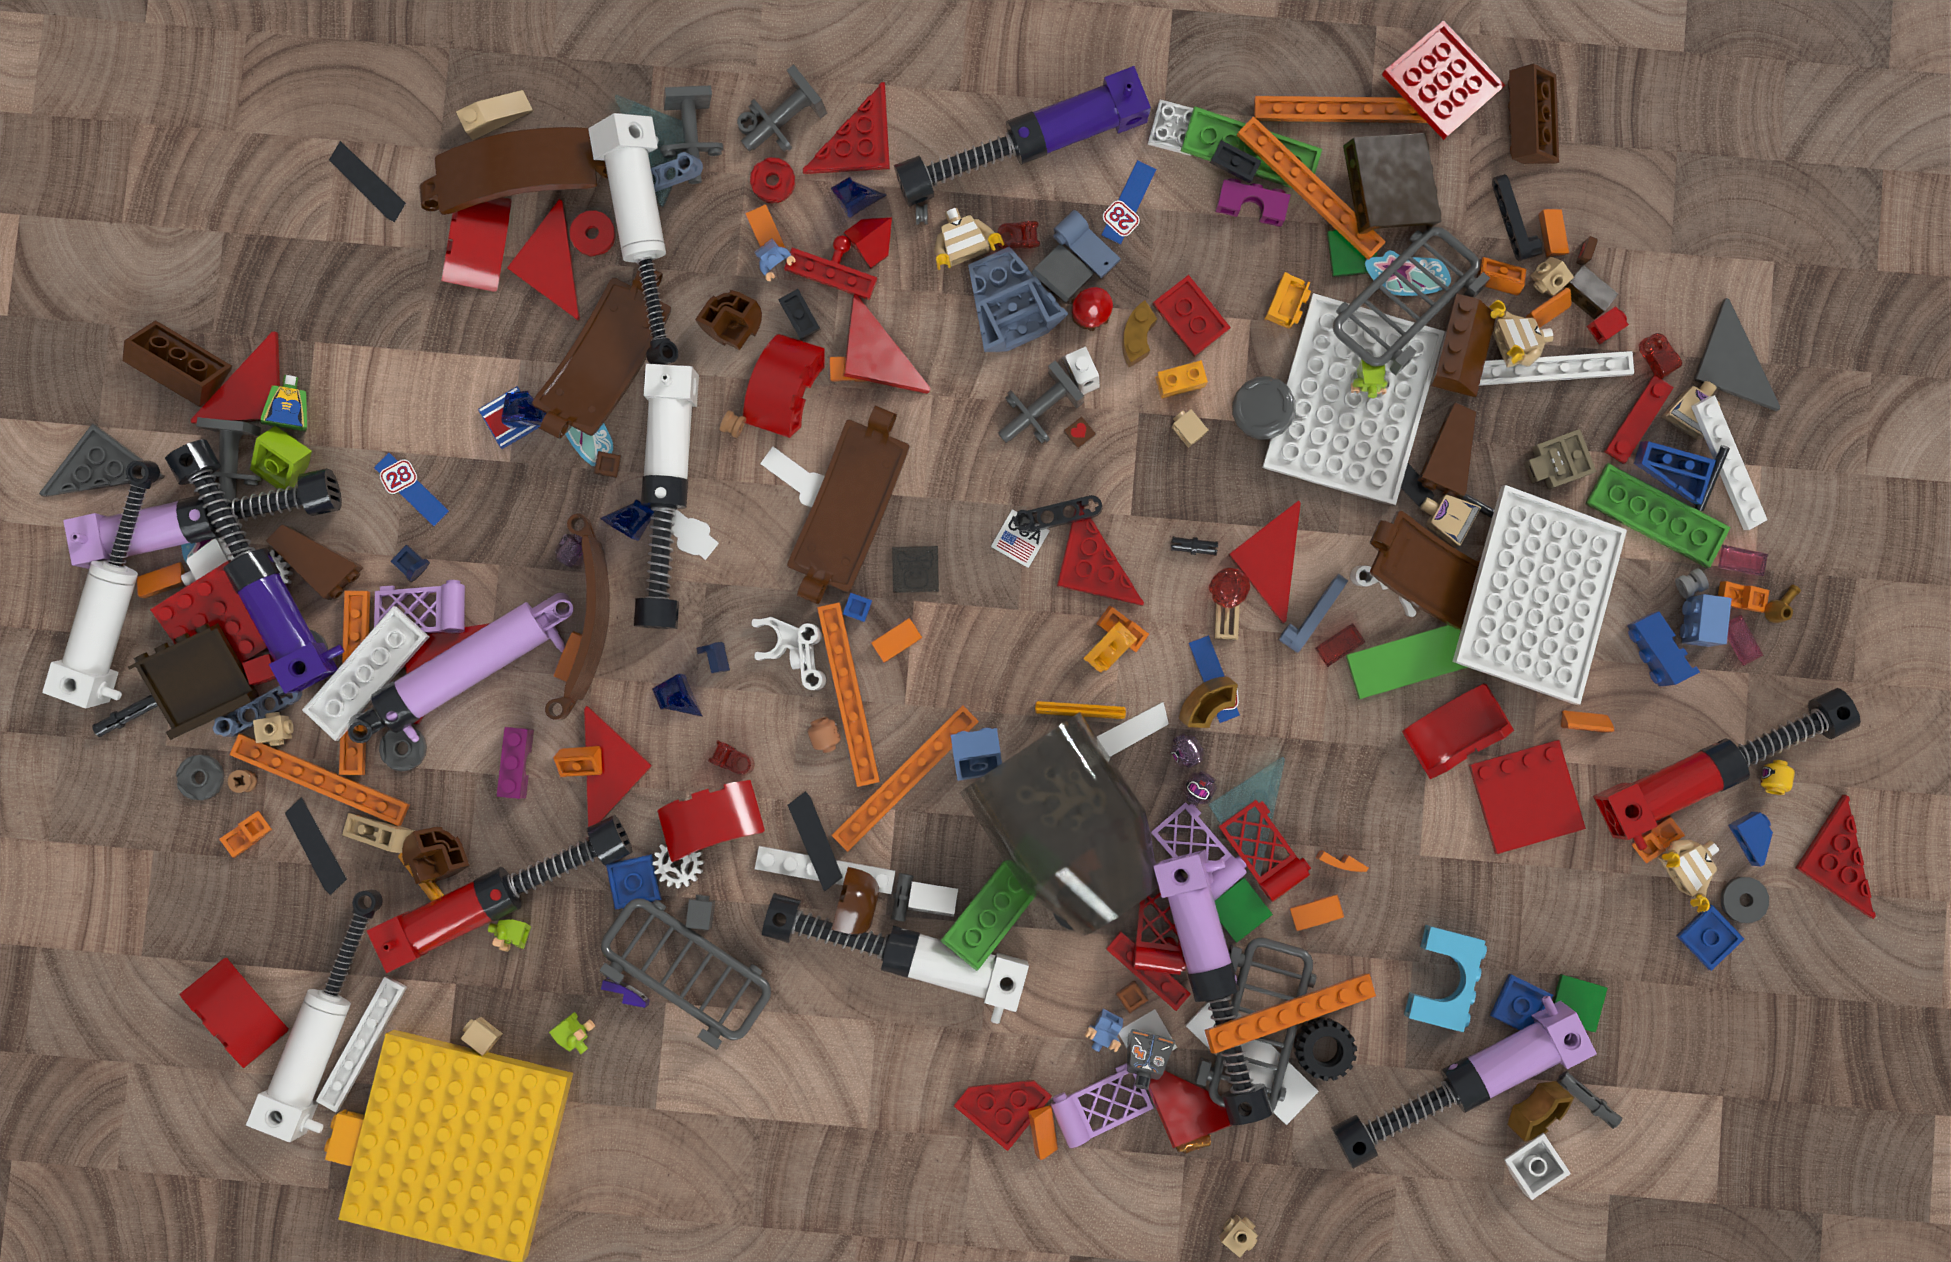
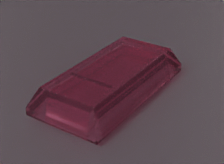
(1743, 560)
(1743, 641)

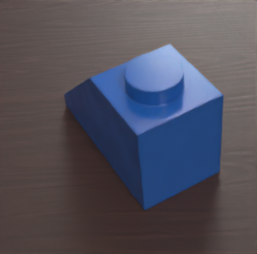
(1753, 836)

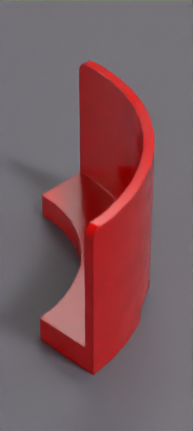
(477, 245)
(779, 383)
(1456, 729)
(710, 819)
(234, 1012)

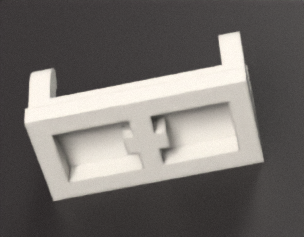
(933, 899)

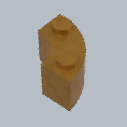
(1135, 334)
(1208, 701)
(1540, 1110)

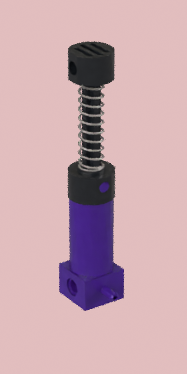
(1115, 104)
(257, 579)

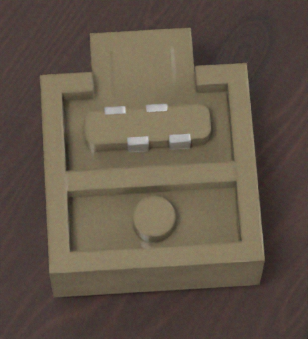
(1560, 460)

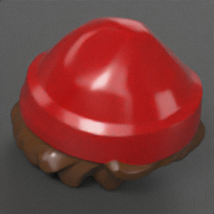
(1091, 308)

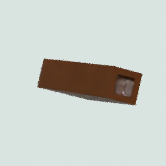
(1451, 453)
(316, 563)

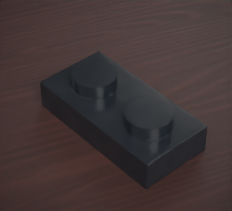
(1235, 161)
(799, 314)

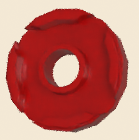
(775, 193)
(587, 221)

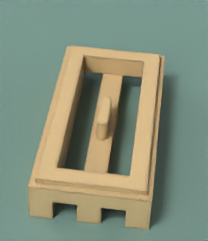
(1226, 635)

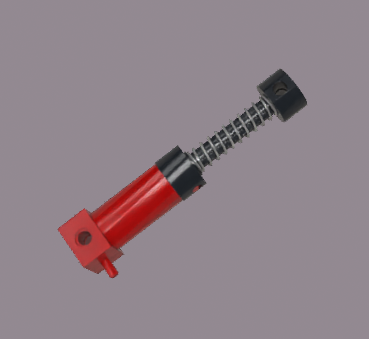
(1636, 806)
(487, 898)

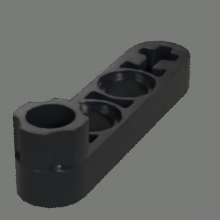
(1522, 245)
(1059, 518)

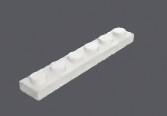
(1733, 471)
(801, 866)
(361, 1044)

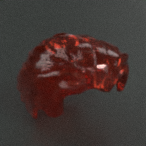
(1229, 587)

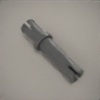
(1597, 1106)

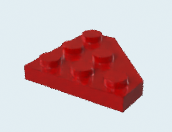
(1002, 1108)

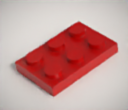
(1191, 315)

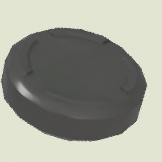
(1264, 407)

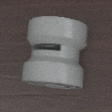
(1692, 583)

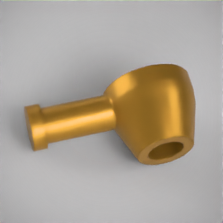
(1779, 610)

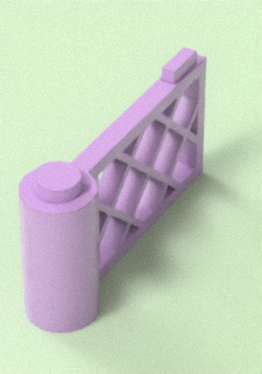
(448, 606)
(1222, 878)
(1071, 1114)

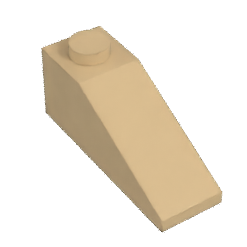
(493, 113)
(376, 832)

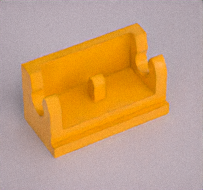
(1110, 648)

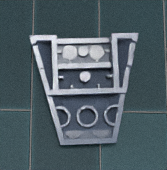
(1011, 302)

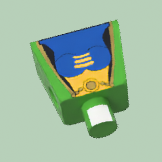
(286, 406)

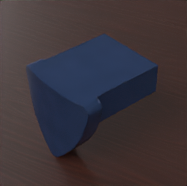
(410, 563)
(716, 656)

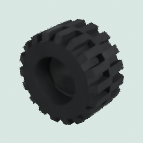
(1342, 1058)

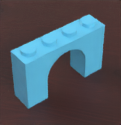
(1454, 1009)

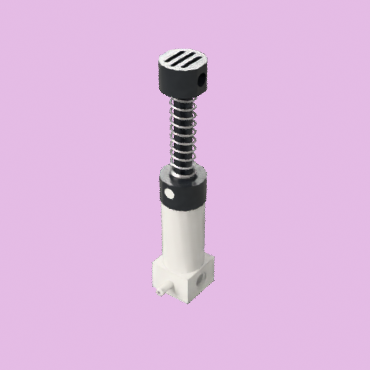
(671, 395)
(909, 955)

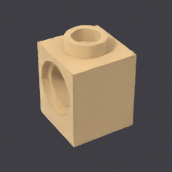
(1189, 427)
(480, 1035)

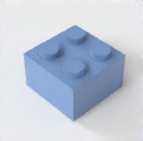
(1705, 620)
(975, 753)

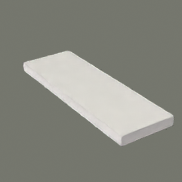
(365, 672)
(1298, 1088)

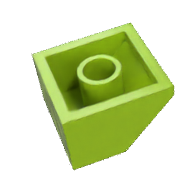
(279, 458)

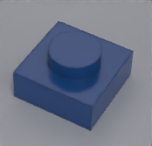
(857, 607)

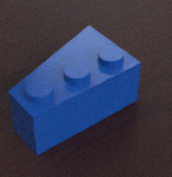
(1677, 469)
(1660, 651)

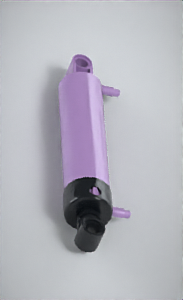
(460, 668)

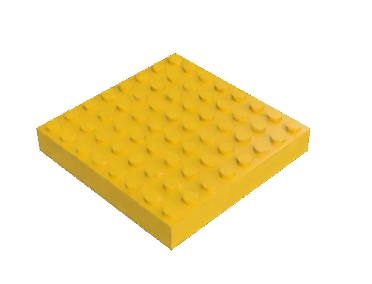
(456, 1146)

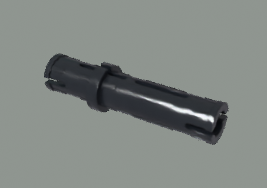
(120, 718)

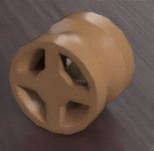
(732, 424)
(247, 779)

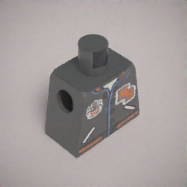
(1147, 1056)

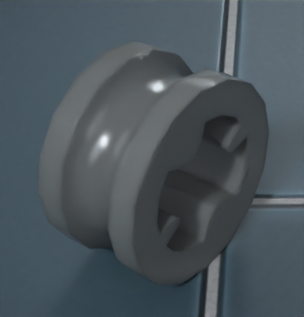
(744, 118)
(921, 214)

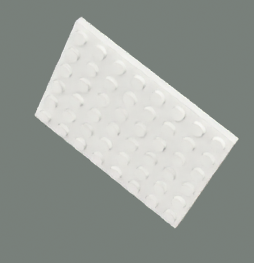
(1344, 435)
(1540, 595)

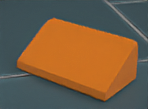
(1553, 232)
(1503, 276)
(1552, 307)
(160, 580)
(896, 640)
(1586, 721)
(579, 761)
(1043, 1132)

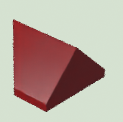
(871, 239)

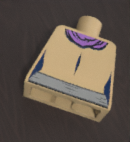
(1681, 412)
(1450, 518)

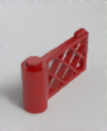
(1285, 873)
(1152, 955)

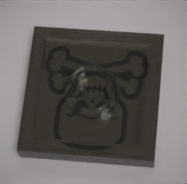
(915, 569)

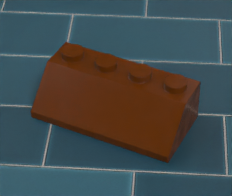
(1533, 115)
(1464, 346)
(175, 362)

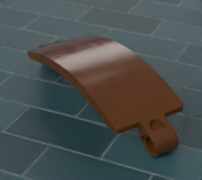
(511, 166)
(600, 361)
(849, 505)
(1423, 569)
(595, 623)

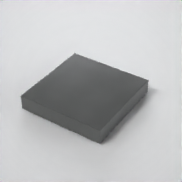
(1062, 272)

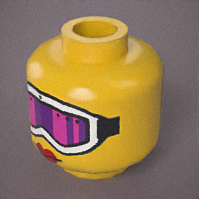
(1777, 777)

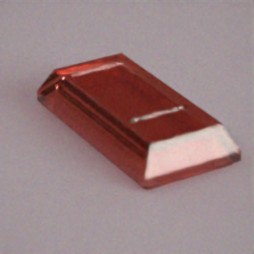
(1340, 645)

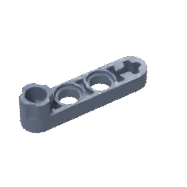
(683, 161)
(1295, 637)
(258, 706)

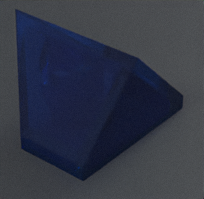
(855, 196)
(519, 410)
(630, 520)
(676, 695)

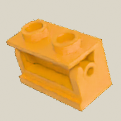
(1288, 300)
(1181, 379)
(344, 1137)

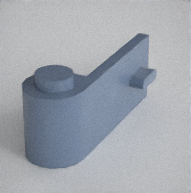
(1075, 234)

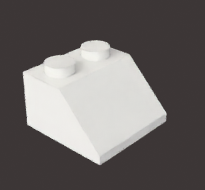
(1536, 1167)

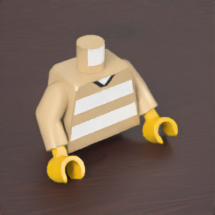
(963, 239)
(1518, 337)
(1691, 869)

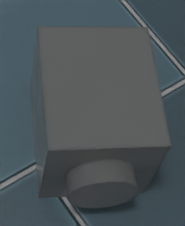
(700, 912)

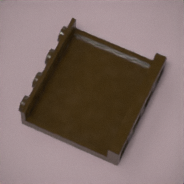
(1392, 181)
(195, 679)

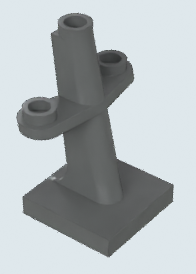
(801, 98)
(687, 100)
(1063, 387)
(229, 438)

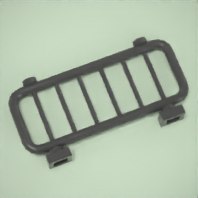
(1394, 353)
(1244, 961)
(715, 1029)

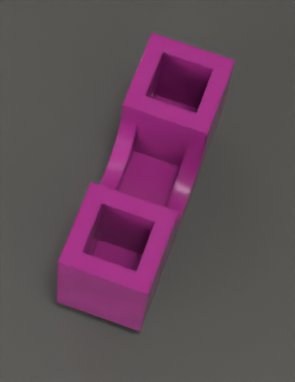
(1271, 202)
(512, 772)

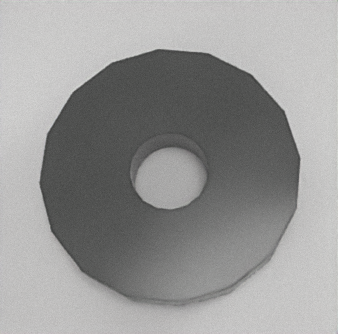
(408, 761)
(213, 777)
(1758, 901)

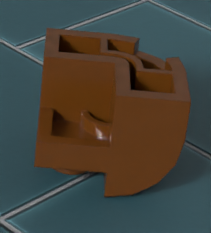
(730, 318)
(433, 855)
(856, 902)

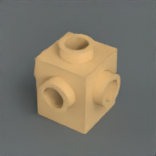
(1551, 276)
(273, 729)
(1239, 1235)

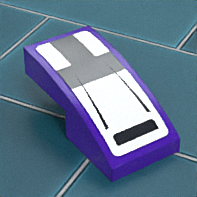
(631, 995)

